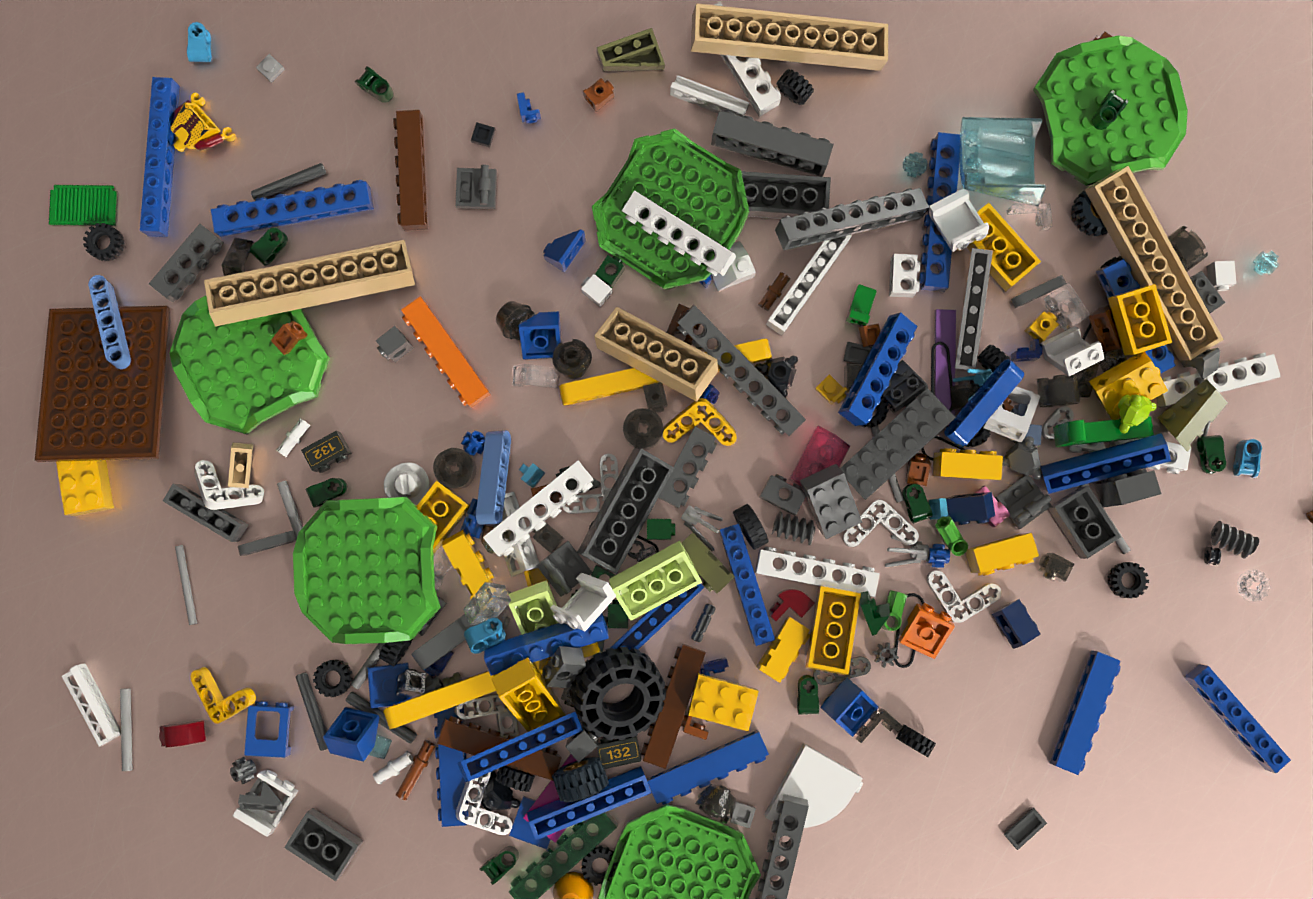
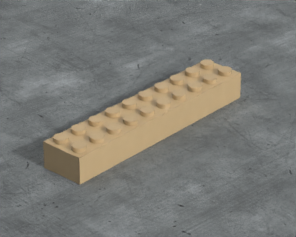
(789, 37)
(1154, 261)
(308, 283)

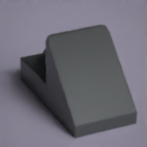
(1205, 363)
(266, 801)

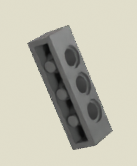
(176, 264)
(697, 438)
(216, 520)

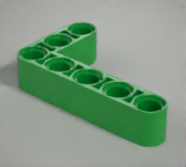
(1080, 433)

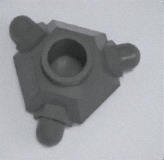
(1024, 458)

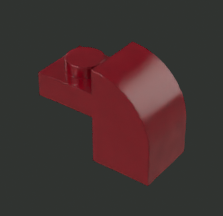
(792, 599)
(182, 734)

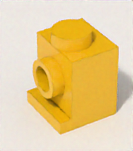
(1036, 329)

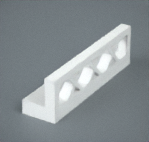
(707, 97)
(524, 552)
(95, 701)

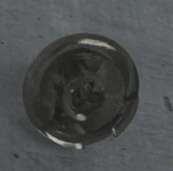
(511, 316)
(572, 358)
(717, 802)

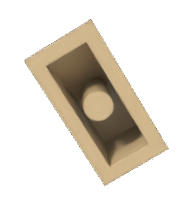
(240, 465)

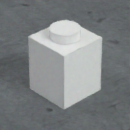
(1222, 274)
(596, 290)

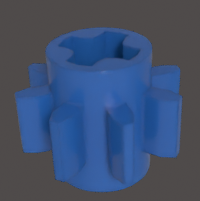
(473, 443)
(938, 555)

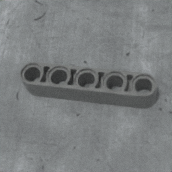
(441, 643)

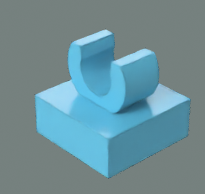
(531, 474)
(938, 508)

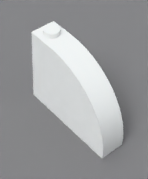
(820, 781)

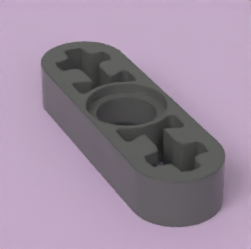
(1038, 291)
(267, 543)
(855, 661)

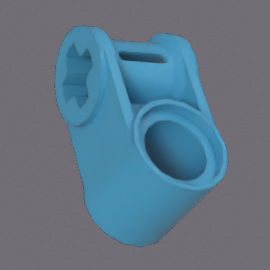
(198, 46)
(1247, 460)
(484, 636)

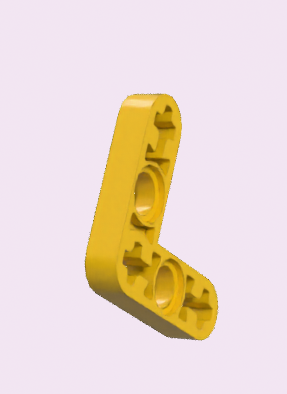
(697, 417)
(222, 705)

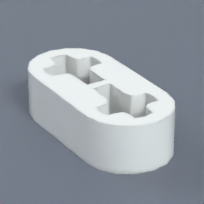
(1053, 419)

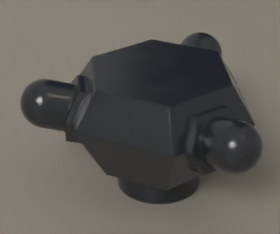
(779, 372)
(498, 796)

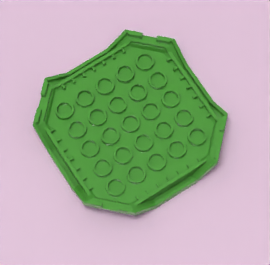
(1145, 129)
(686, 184)
(238, 373)
(366, 570)
(680, 857)

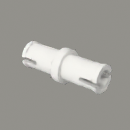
(293, 437)
(393, 767)

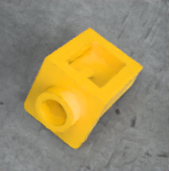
(831, 390)

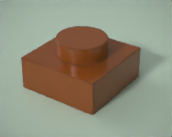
(869, 334)

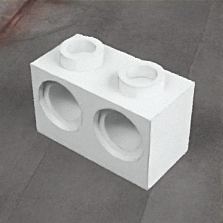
(898, 274)

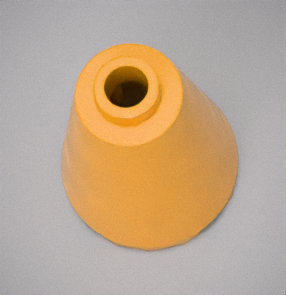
(573, 886)

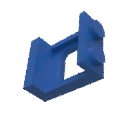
(265, 747)

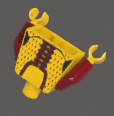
(195, 128)

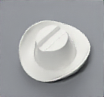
(407, 481)

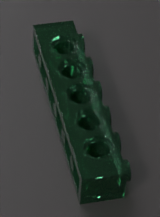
(519, 887)

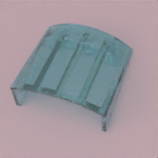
(999, 158)

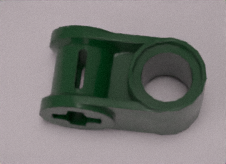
(373, 83)
(1110, 108)
(267, 247)
(1211, 451)
(324, 491)
(917, 505)
(807, 699)
(497, 866)

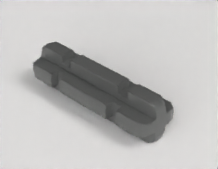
(703, 623)

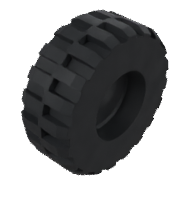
(629, 715)

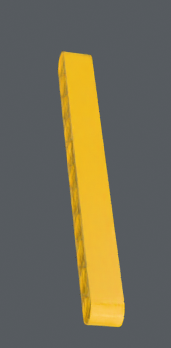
(633, 379)
(454, 694)

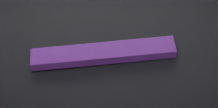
(944, 332)

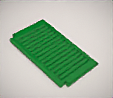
(82, 205)

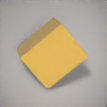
(534, 576)

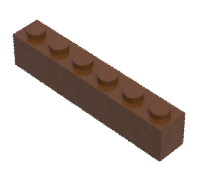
(411, 170)
(678, 694)
(474, 740)

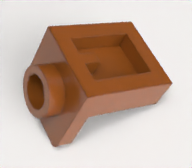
(288, 337)
(918, 469)
(696, 730)

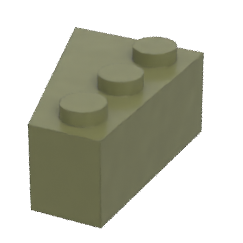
(632, 53)
(1192, 413)
(707, 565)

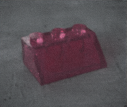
(819, 453)

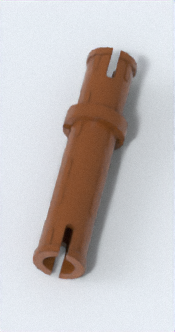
(415, 770)

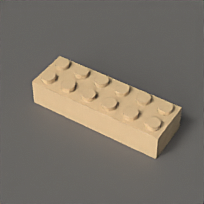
(656, 353)

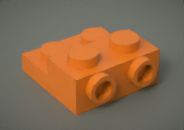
(927, 630)

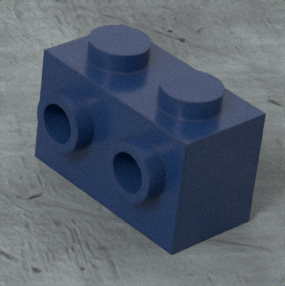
(971, 507)
(1016, 624)

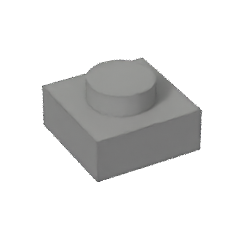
(270, 68)
(743, 814)

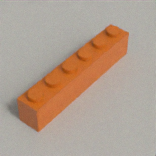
(445, 352)

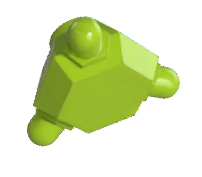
(1134, 411)

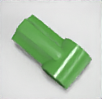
(951, 536)
(897, 603)

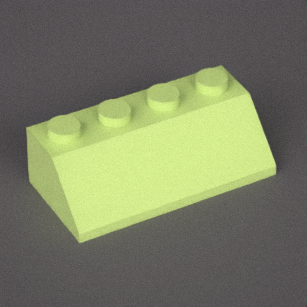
(655, 580)

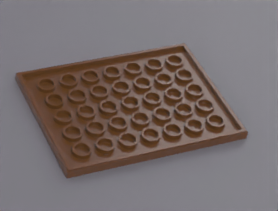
(88, 403)

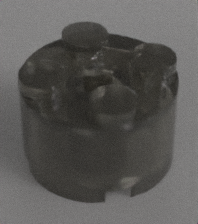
(1187, 247)
(1058, 391)
(645, 418)
(449, 458)

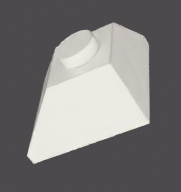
(739, 270)

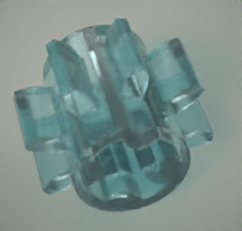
(915, 164)
(1266, 263)

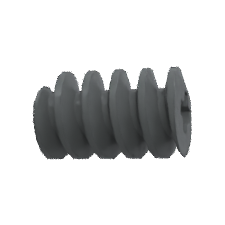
(794, 528)
(1234, 539)

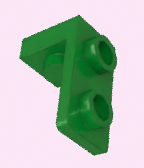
(861, 306)

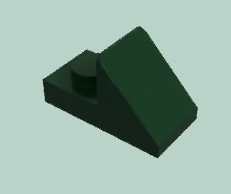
(874, 615)

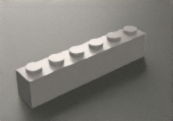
(973, 309)

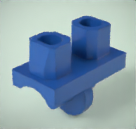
(470, 523)

